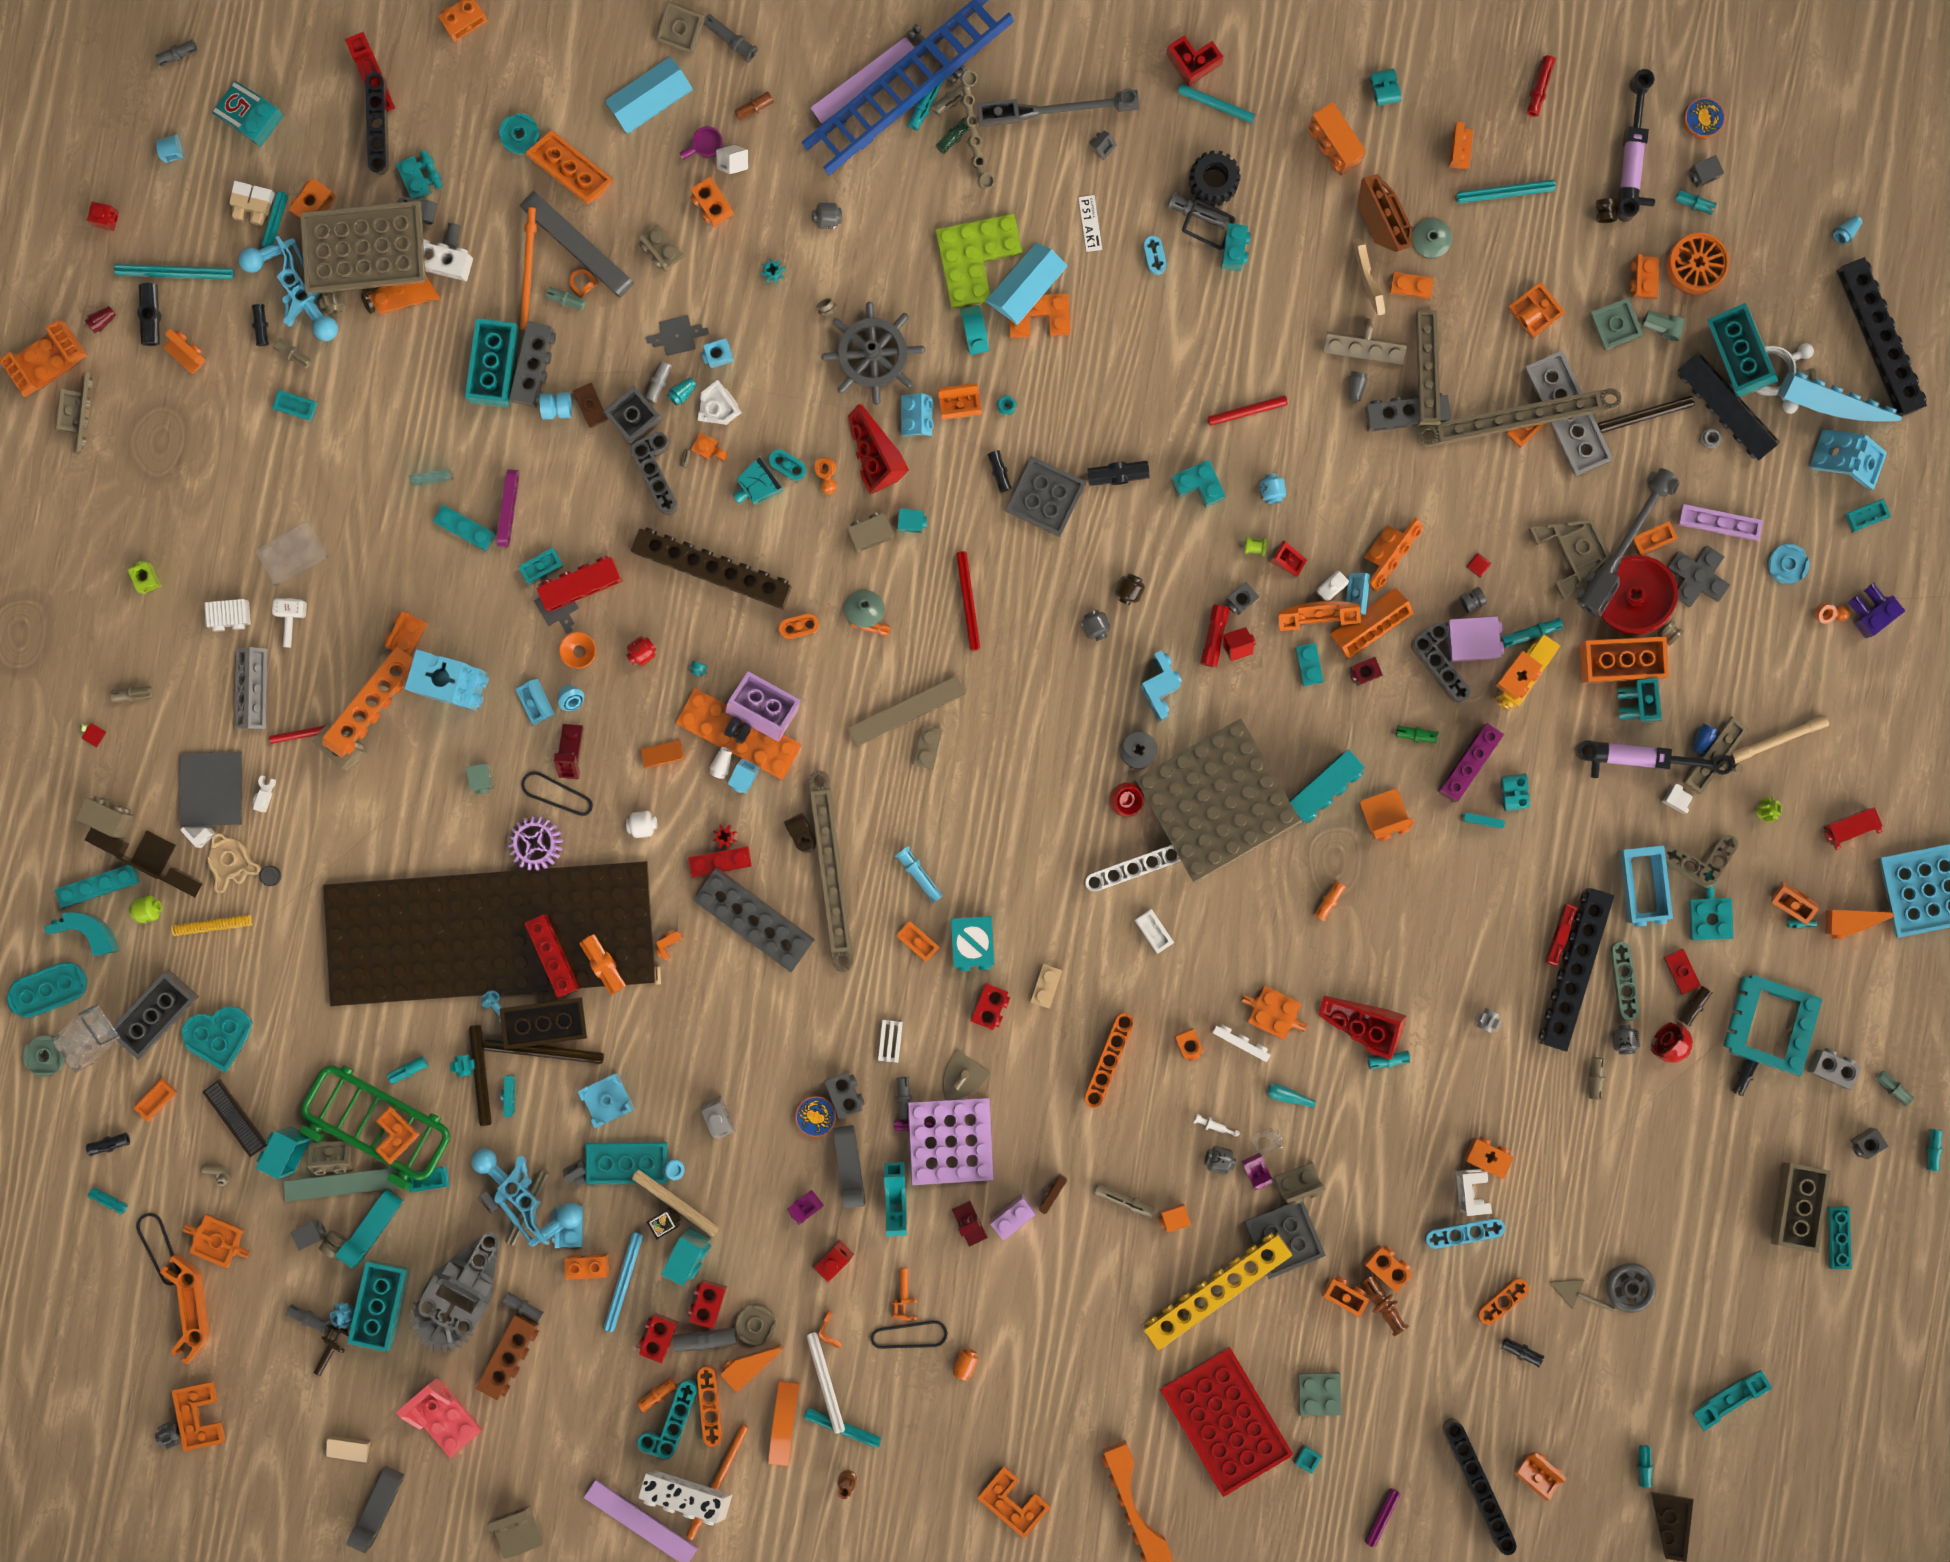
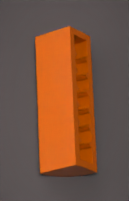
(1377, 621)

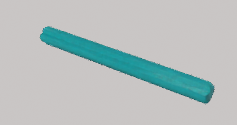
(173, 271)

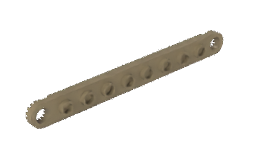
(1520, 417)
(831, 871)

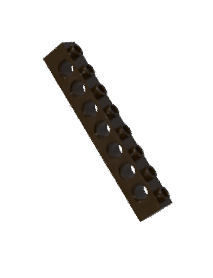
(642, 548)

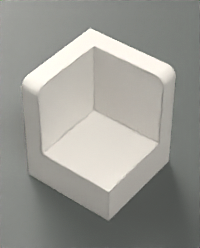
(732, 159)
(1677, 798)
(198, 835)

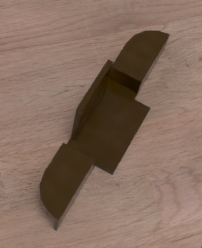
(149, 858)

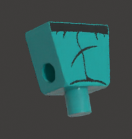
(757, 483)

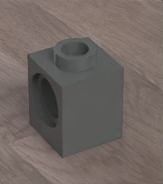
(1706, 171)
(1248, 592)
(1877, 1143)
(308, 1234)

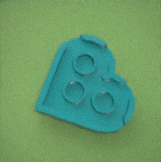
(218, 1036)

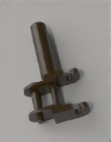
(330, 1349)

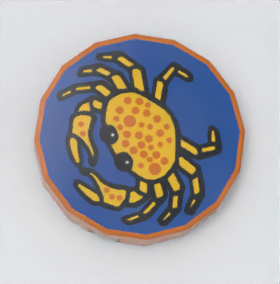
(1704, 118)
(815, 1116)

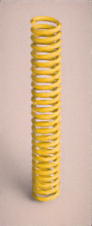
(210, 924)

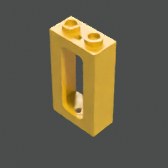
(1542, 651)

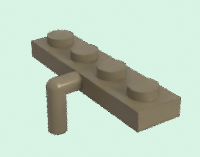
(1365, 346)
(1724, 743)

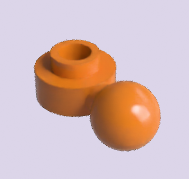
(828, 485)
(1827, 612)

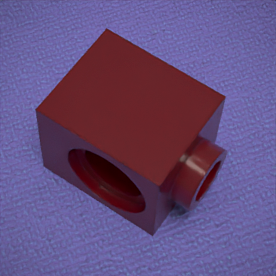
(1373, 667)

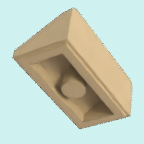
(348, 1448)

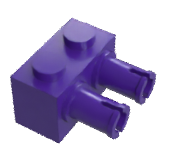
(1876, 618)

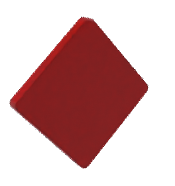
(1479, 565)
(93, 735)

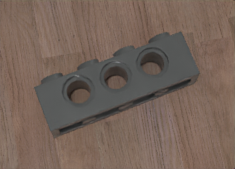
(534, 333)
(1377, 421)

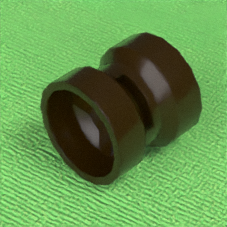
(1606, 210)

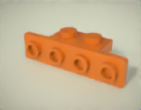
(1389, 550)

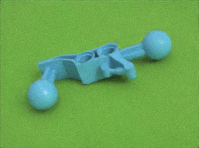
(252, 260)
(568, 1215)

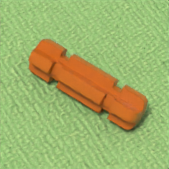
(882, 629)

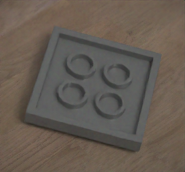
(1046, 496)
(1294, 1228)

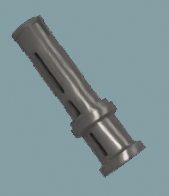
(737, 43)
(1220, 220)

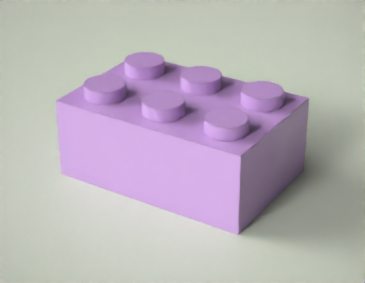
(763, 706)

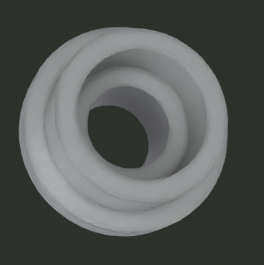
(1716, 436)

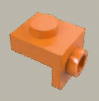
(669, 938)

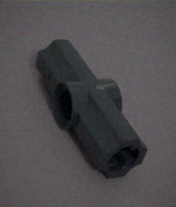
(149, 302)
(1118, 473)

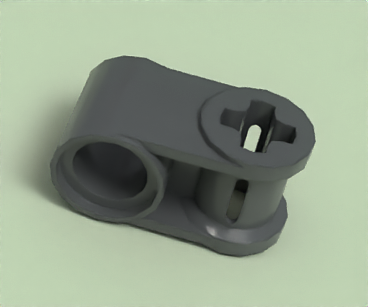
(428, 208)

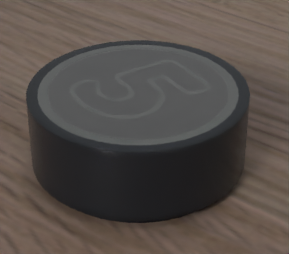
(270, 876)

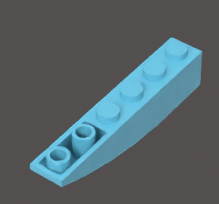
(1833, 400)

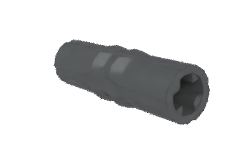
(704, 1339)

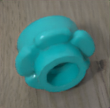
(1006, 400)
(698, 668)

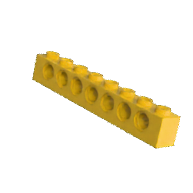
(1162, 1337)

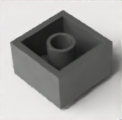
(633, 415)

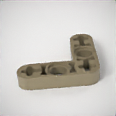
(1700, 867)

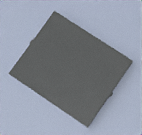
(211, 789)

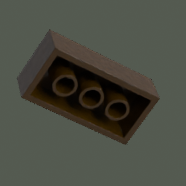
(543, 1023)

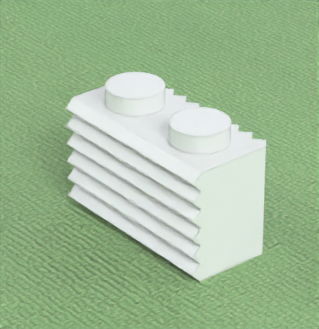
(227, 614)

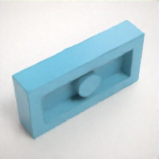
(1358, 590)

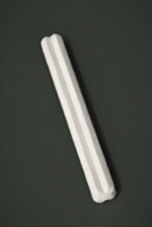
(825, 1383)

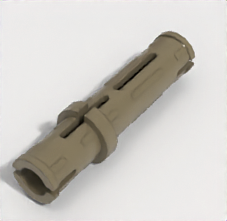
(1125, 1201)

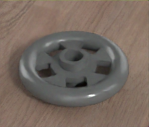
(1640, 1301)

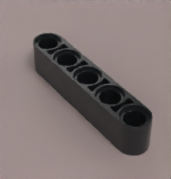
(372, 114)

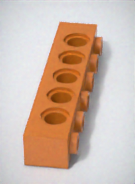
(340, 744)

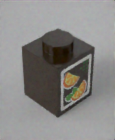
(664, 1222)

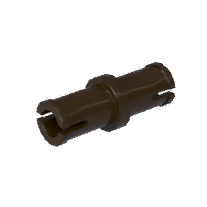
(1695, 1006)

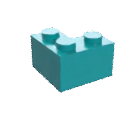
(1200, 478)

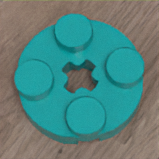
(516, 123)

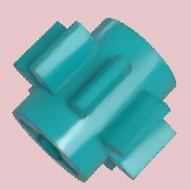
(778, 275)
(462, 1065)

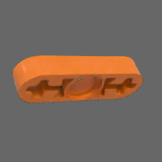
(1510, 1286)

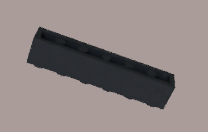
(1728, 406)

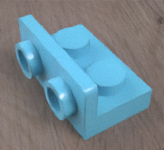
(568, 1237)

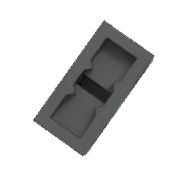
(839, 1096)

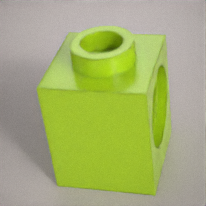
(150, 583)

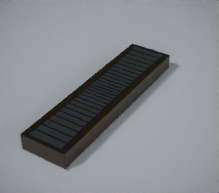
(235, 1118)

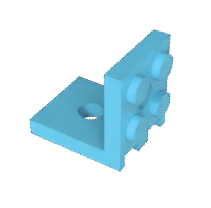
(1856, 456)

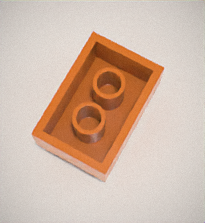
(1336, 139)

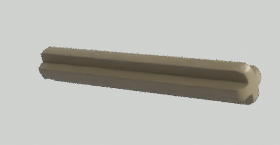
(536, 1190)

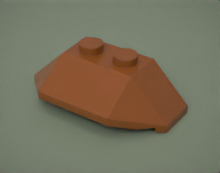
(1384, 214)

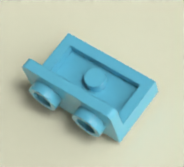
(916, 415)

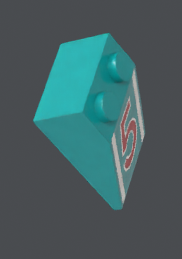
(248, 113)

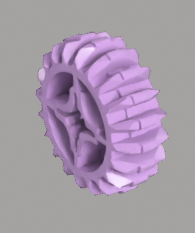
(519, 834)

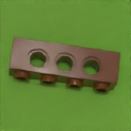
(489, 1383)

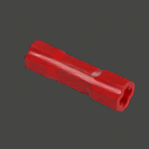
(1215, 633)

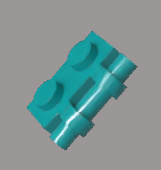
(413, 177)

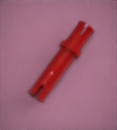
(1538, 94)

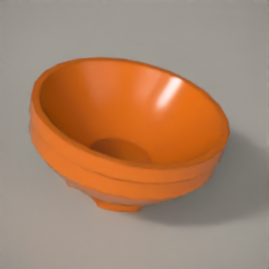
(568, 646)

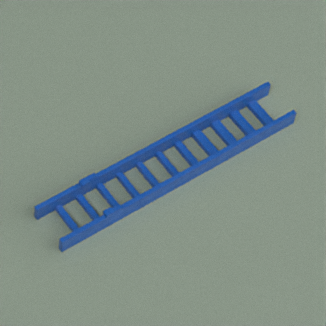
(913, 56)

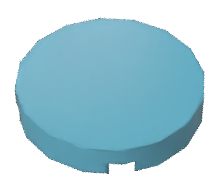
(1788, 564)

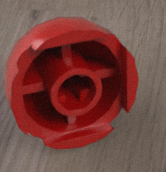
(1673, 1043)

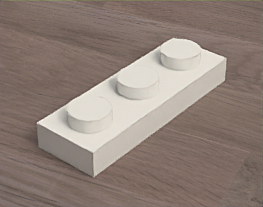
(1241, 1042)

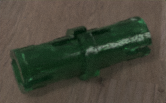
(953, 136)

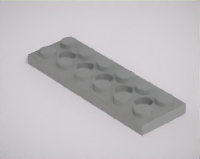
(1569, 443)

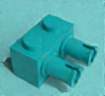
(1649, 701)

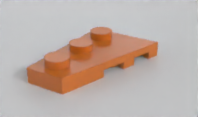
(400, 296)

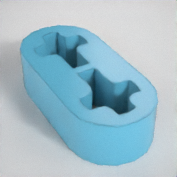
(1150, 256)

